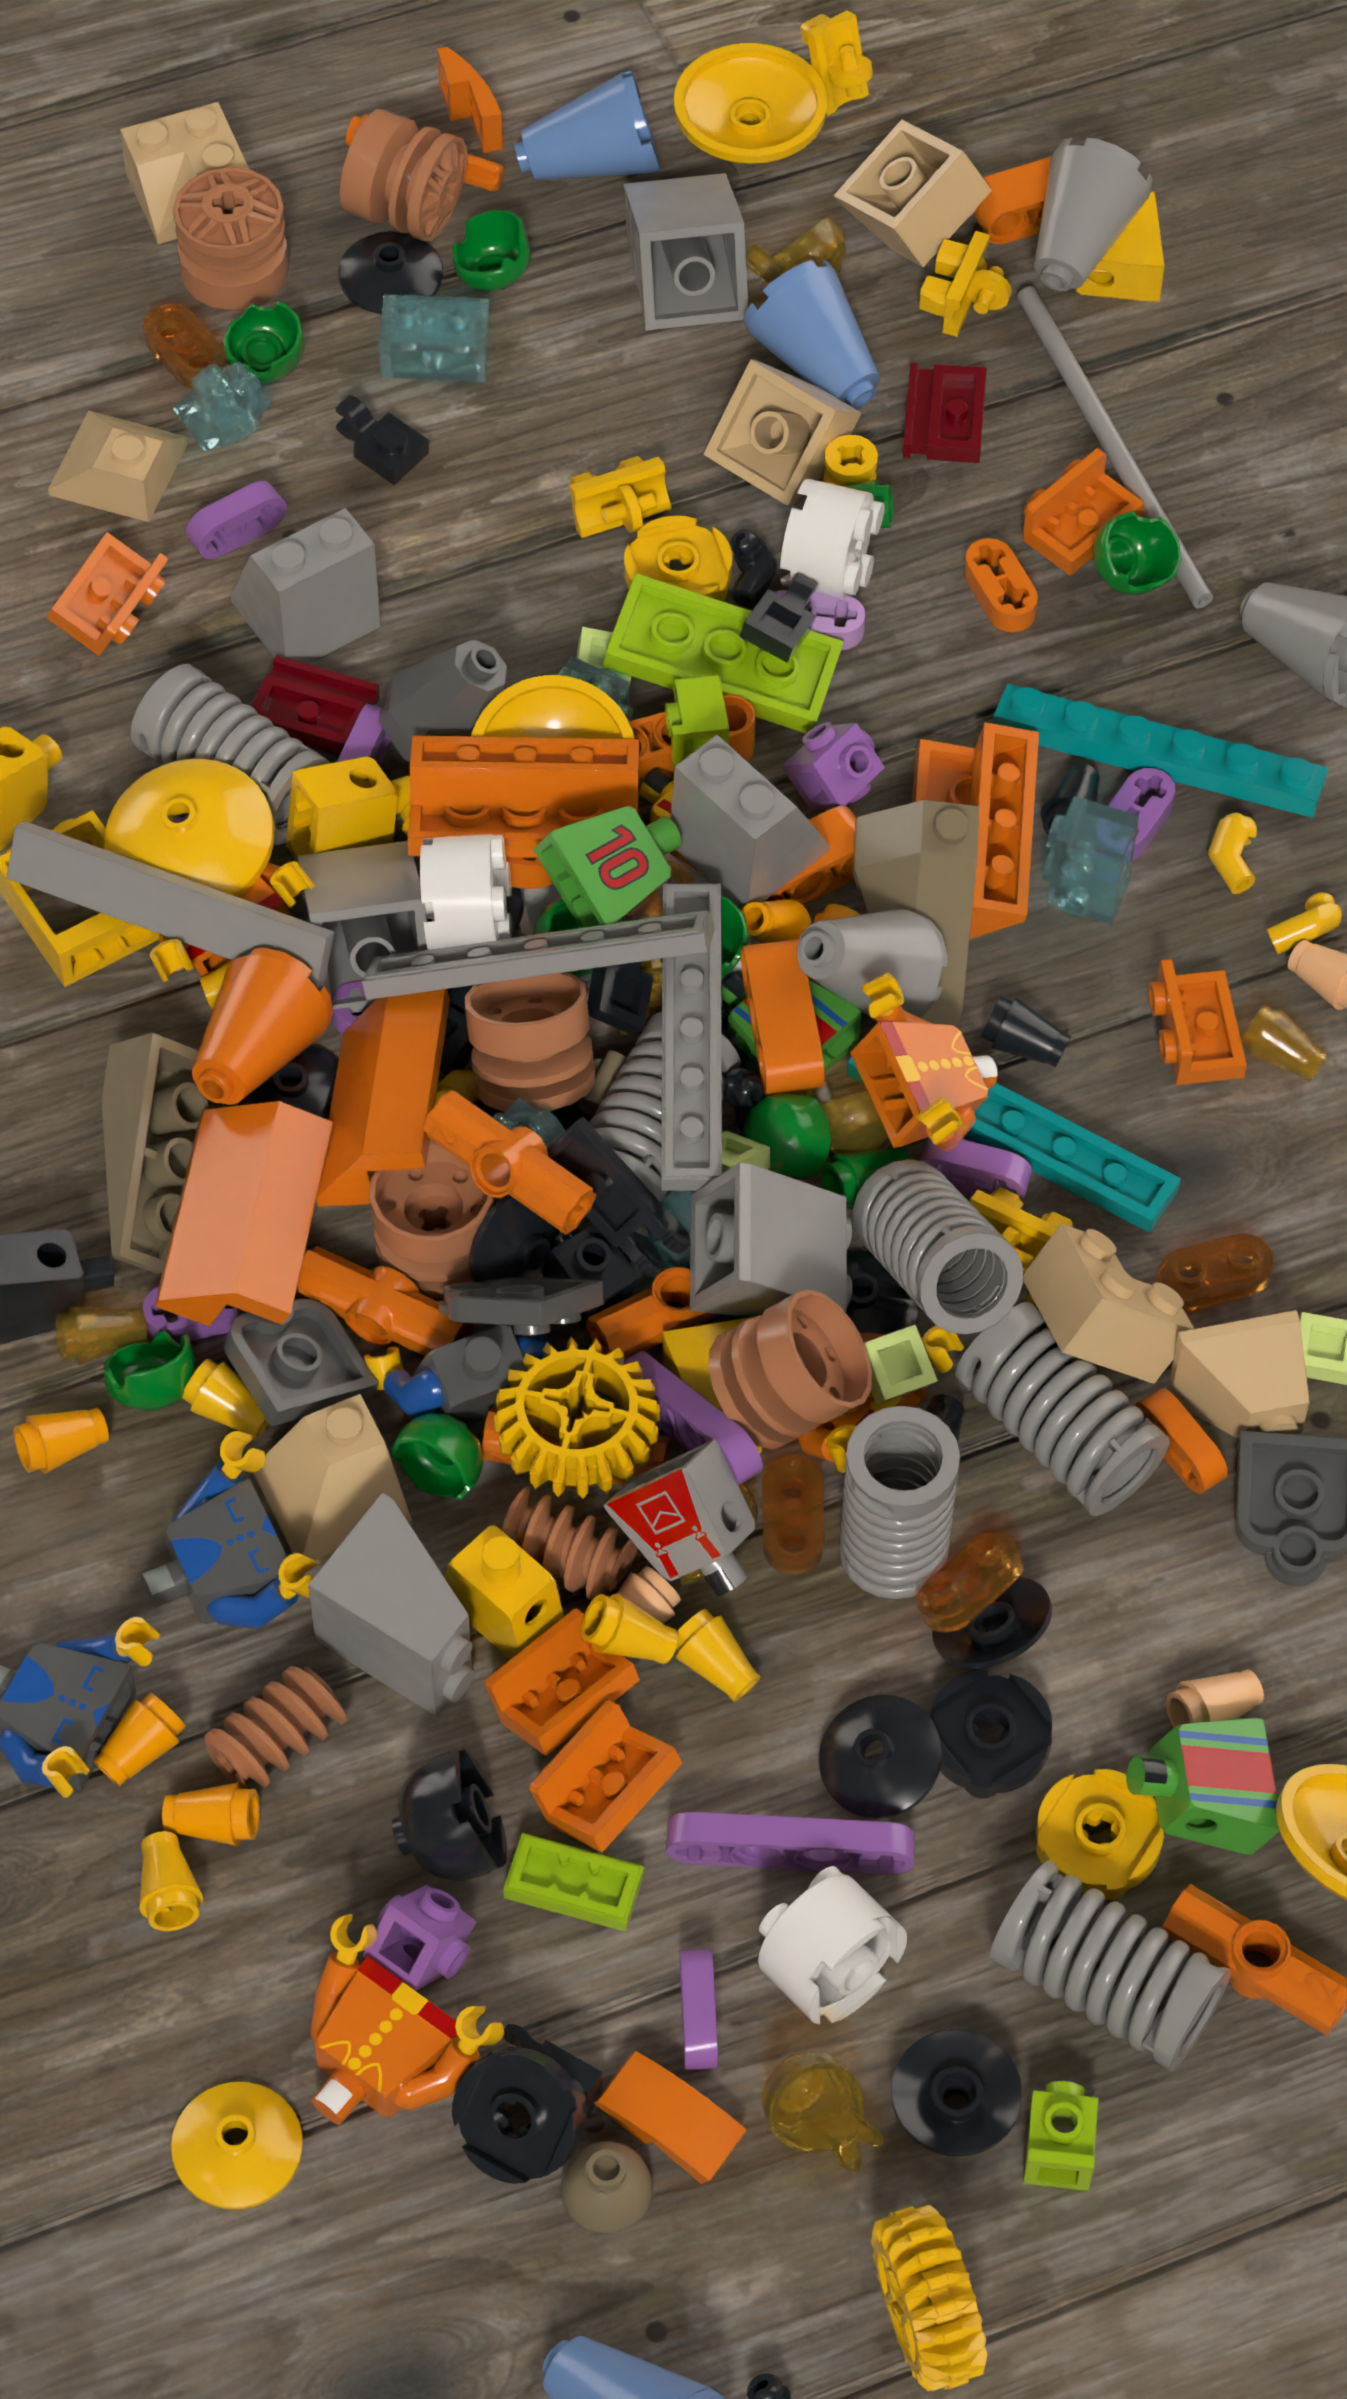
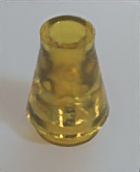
(1282, 1043)
(97, 1332)

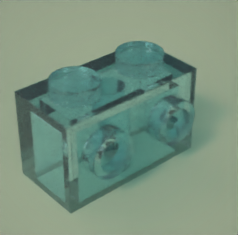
(434, 338)
(1090, 859)

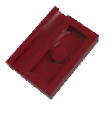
(945, 413)
(313, 703)

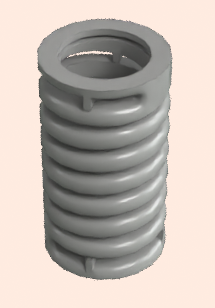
(220, 729)
(633, 1105)
(937, 1246)
(1062, 1410)
(898, 1501)
(1052, 1908)

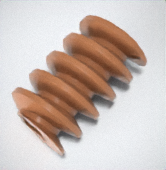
(568, 1549)
(273, 1726)

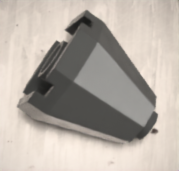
(442, 694)

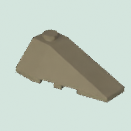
(924, 863)
(148, 1141)

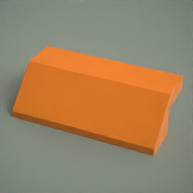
(1002, 782)
(515, 786)
(383, 1093)
(244, 1212)

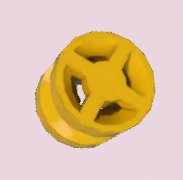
(850, 461)

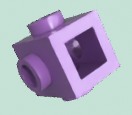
(833, 766)
(422, 1937)

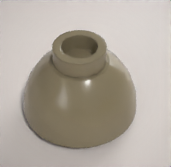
(606, 2187)

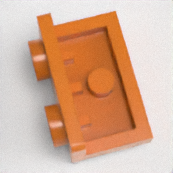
(1068, 514)
(105, 592)
(1198, 1025)
(557, 1685)
(602, 1778)

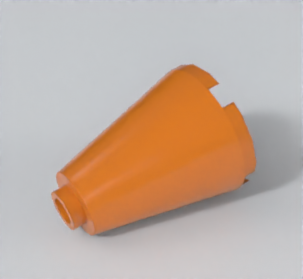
(258, 1024)

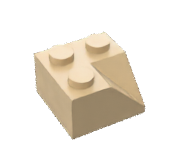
(170, 152)
(913, 192)
(1101, 1309)

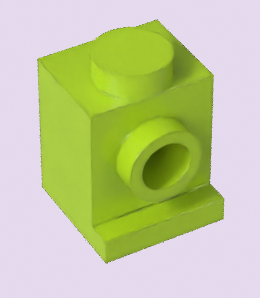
(695, 715)
(1059, 2157)

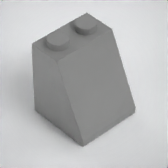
(687, 251)
(311, 589)
(739, 825)
(370, 904)
(764, 1240)
(393, 1611)

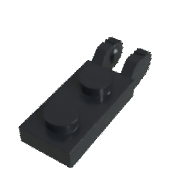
(620, 1200)

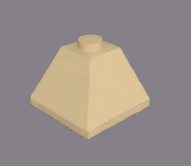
(778, 431)
(118, 466)
(1244, 1374)
(327, 1477)

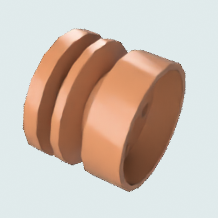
(403, 175)
(231, 238)
(531, 1041)
(428, 1220)
(790, 1369)

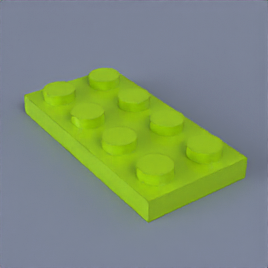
(682, 634)

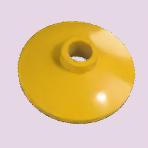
(242, 2173)

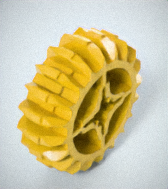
(601, 1442)
(929, 2298)

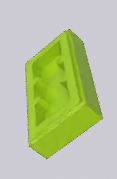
(573, 1882)

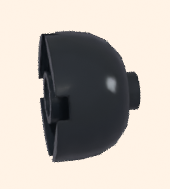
(448, 1819)

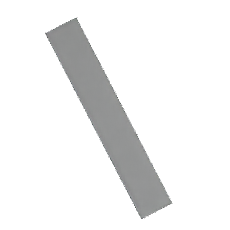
(161, 900)
(539, 954)
(691, 1049)

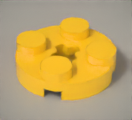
(693, 545)
(1089, 1800)

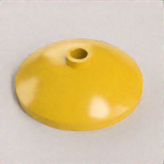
(750, 103)
(553, 709)
(220, 842)
(1314, 1823)

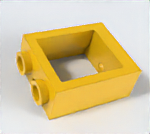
(88, 944)

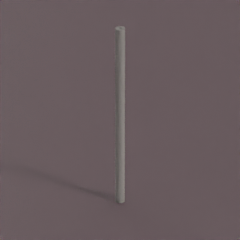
(1107, 433)

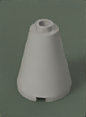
(1086, 207)
(1302, 631)
(862, 947)

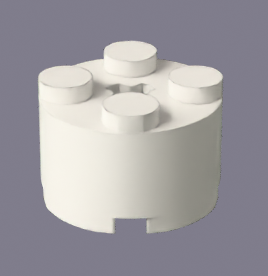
(831, 538)
(465, 890)
(829, 1946)

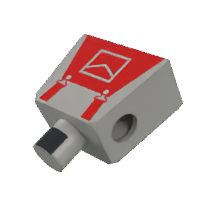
(687, 1517)

